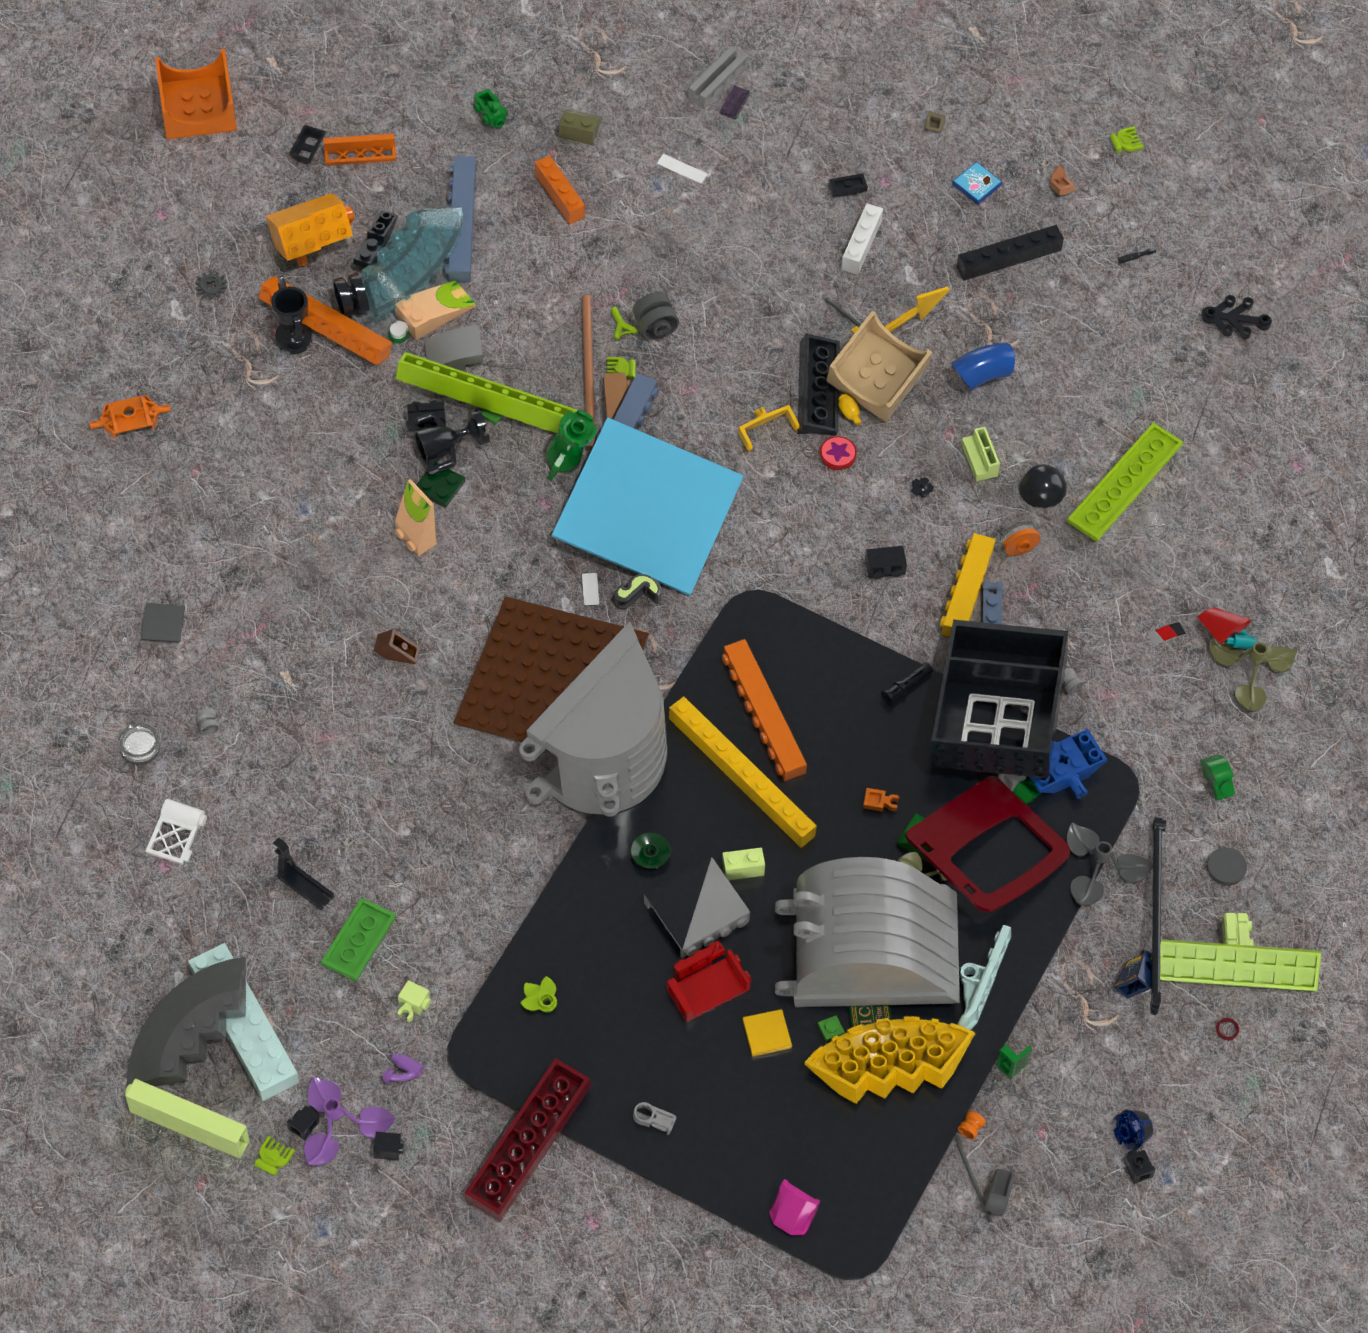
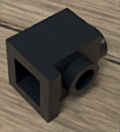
(304, 1122)
(1137, 1171)

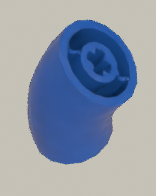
(985, 364)

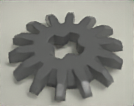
(211, 278)

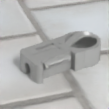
(659, 1118)

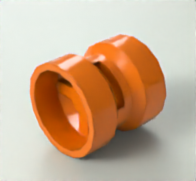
(971, 1125)

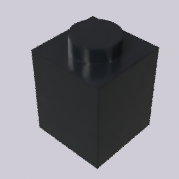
(388, 1146)

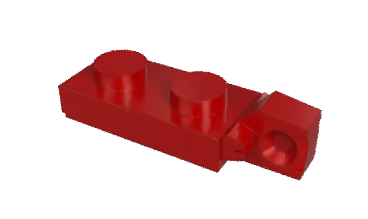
(698, 961)

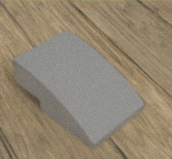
(456, 347)

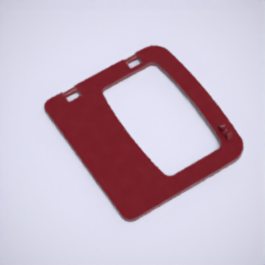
(969, 817)

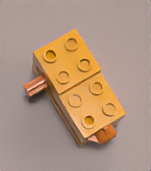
(310, 227)

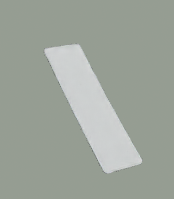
(682, 168)

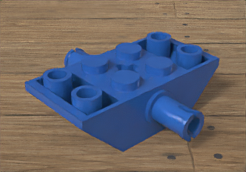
(1071, 763)

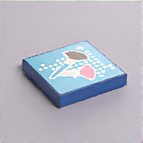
(977, 183)

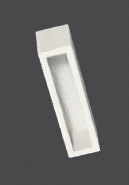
(862, 239)

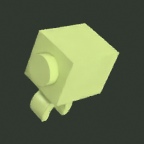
(413, 999)

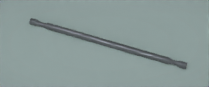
(843, 312)
(972, 1177)

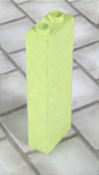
(187, 1118)

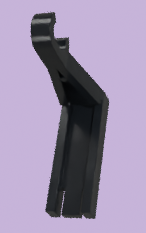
(299, 879)

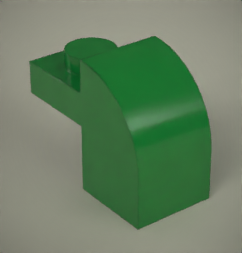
(1220, 774)

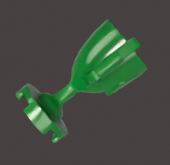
(566, 448)

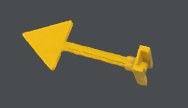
(925, 304)

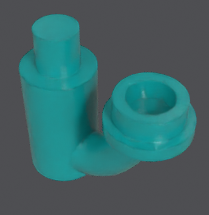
(1242, 640)

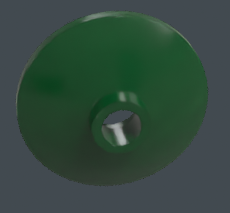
(650, 843)

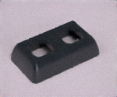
(299, 145)

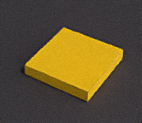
(767, 1032)

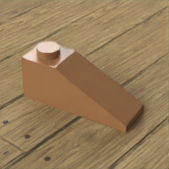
(614, 392)

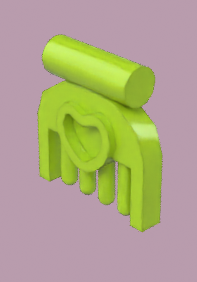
(1124, 139)
(622, 366)
(272, 1159)

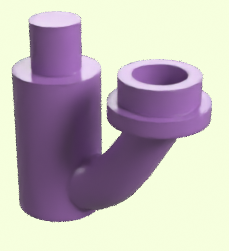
(409, 1065)

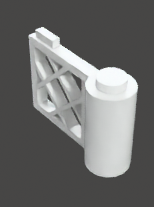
(181, 816)

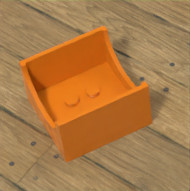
(196, 99)

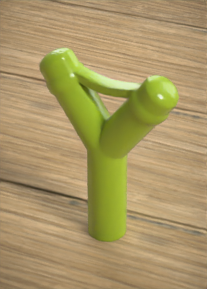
(621, 325)

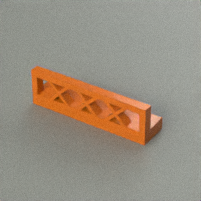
(359, 145)

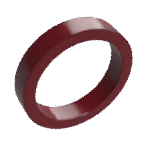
(1231, 1021)

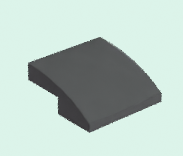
(163, 622)

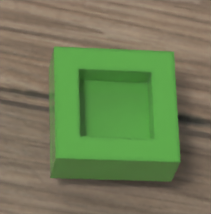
(830, 1028)

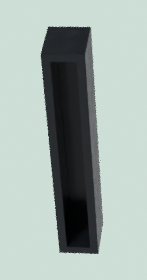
(1010, 252)

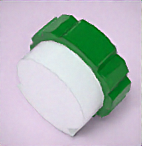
(398, 332)

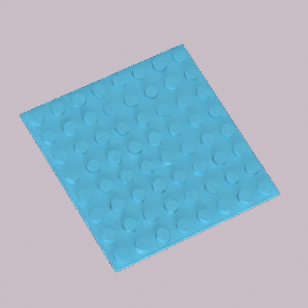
(648, 506)

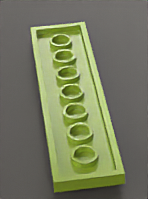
(1125, 482)

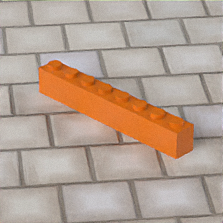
(337, 326)
(764, 710)

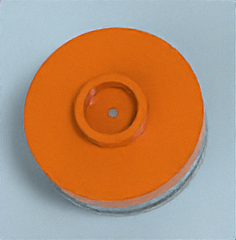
(1020, 538)

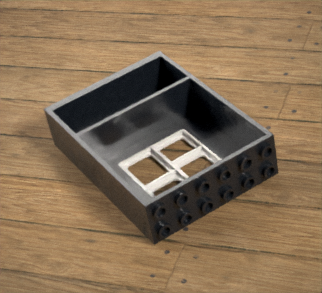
(1003, 668)

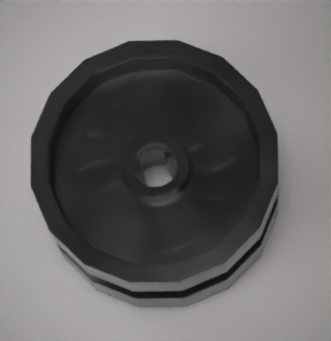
(351, 294)

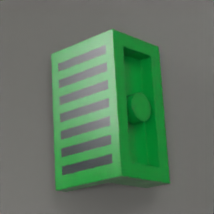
(1010, 1062)

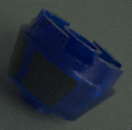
(1133, 1128)

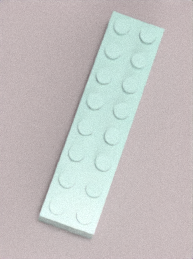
(253, 1037)

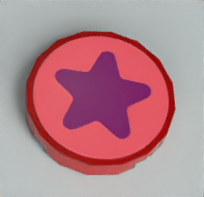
(838, 453)

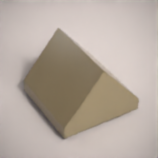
(935, 121)

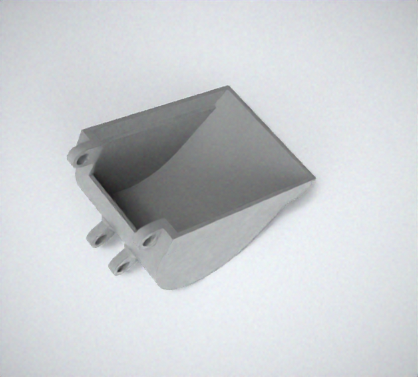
(604, 733)
(872, 936)

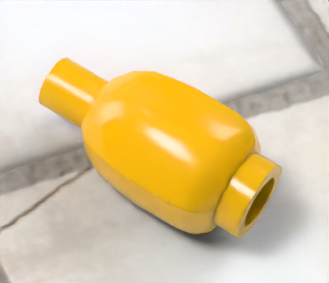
(849, 408)

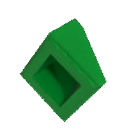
(1026, 791)

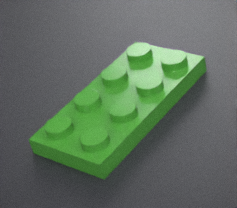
(358, 939)

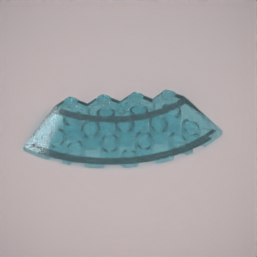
(412, 257)

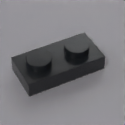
(848, 185)

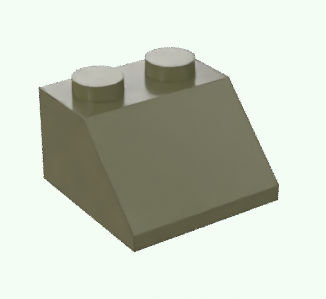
(579, 126)

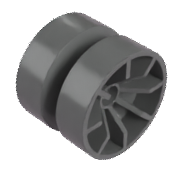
(655, 315)

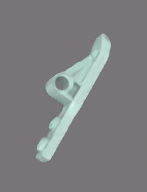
(979, 986)

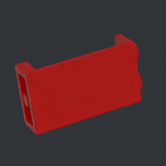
(709, 987)

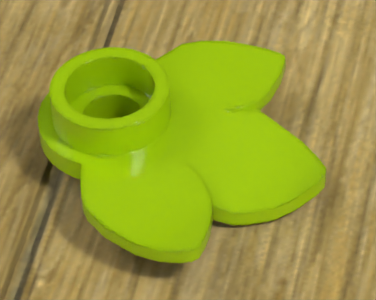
(537, 995)

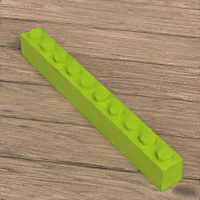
(481, 392)

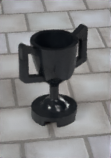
(291, 308)
(438, 440)

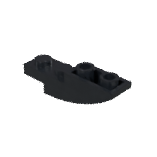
(377, 238)

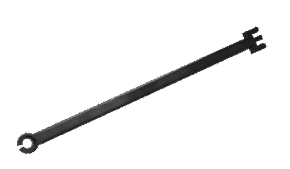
(1159, 826)

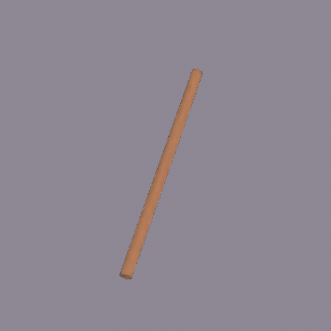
(588, 361)

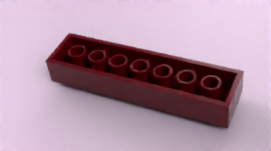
(527, 1139)

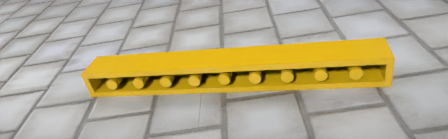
(742, 772)

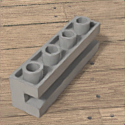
(717, 77)

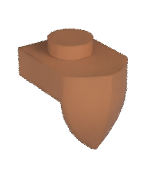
(1060, 182)

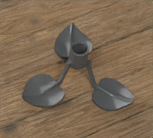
(1086, 890)

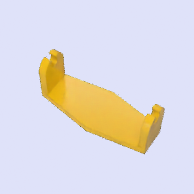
(762, 418)

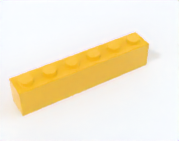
(969, 581)

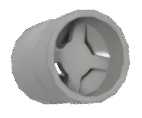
(1071, 682)
(207, 721)

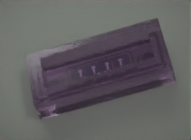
(735, 102)

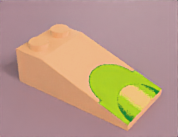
(433, 308)
(416, 520)

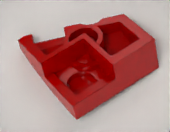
(1222, 623)

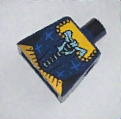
(1135, 975)

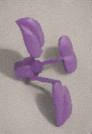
(325, 1097)

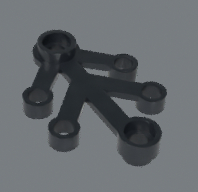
(1234, 317)

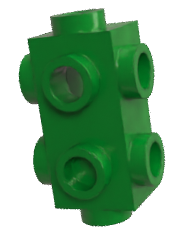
(490, 108)

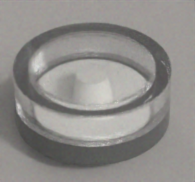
(139, 743)

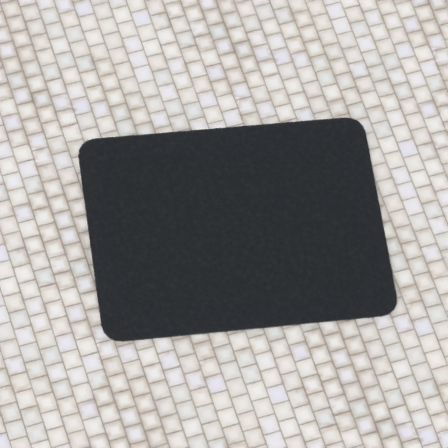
(768, 1115)

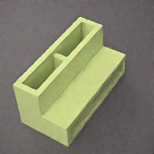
(981, 455)

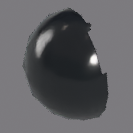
(1043, 486)

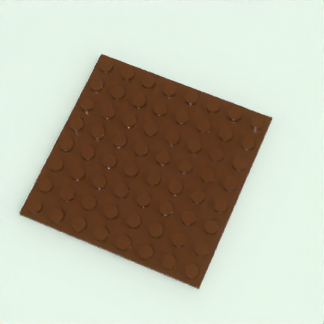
(529, 664)

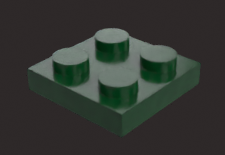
(441, 486)

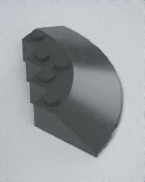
(186, 1020)

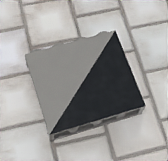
(698, 907)

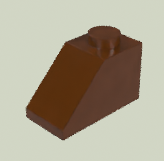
(396, 647)

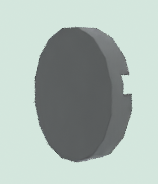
(1227, 866)

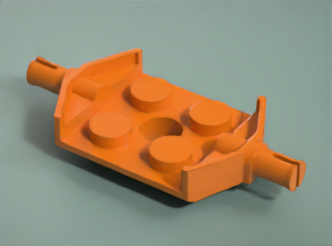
(116, 422)

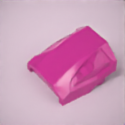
(793, 1209)

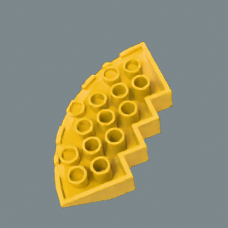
(890, 1055)

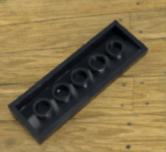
(816, 397)

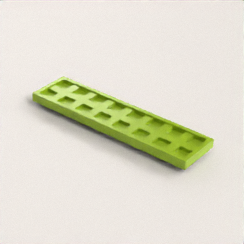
(1239, 965)

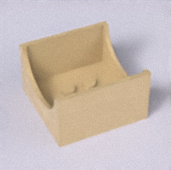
(877, 368)

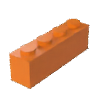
(559, 189)

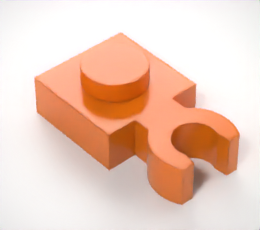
(876, 800)

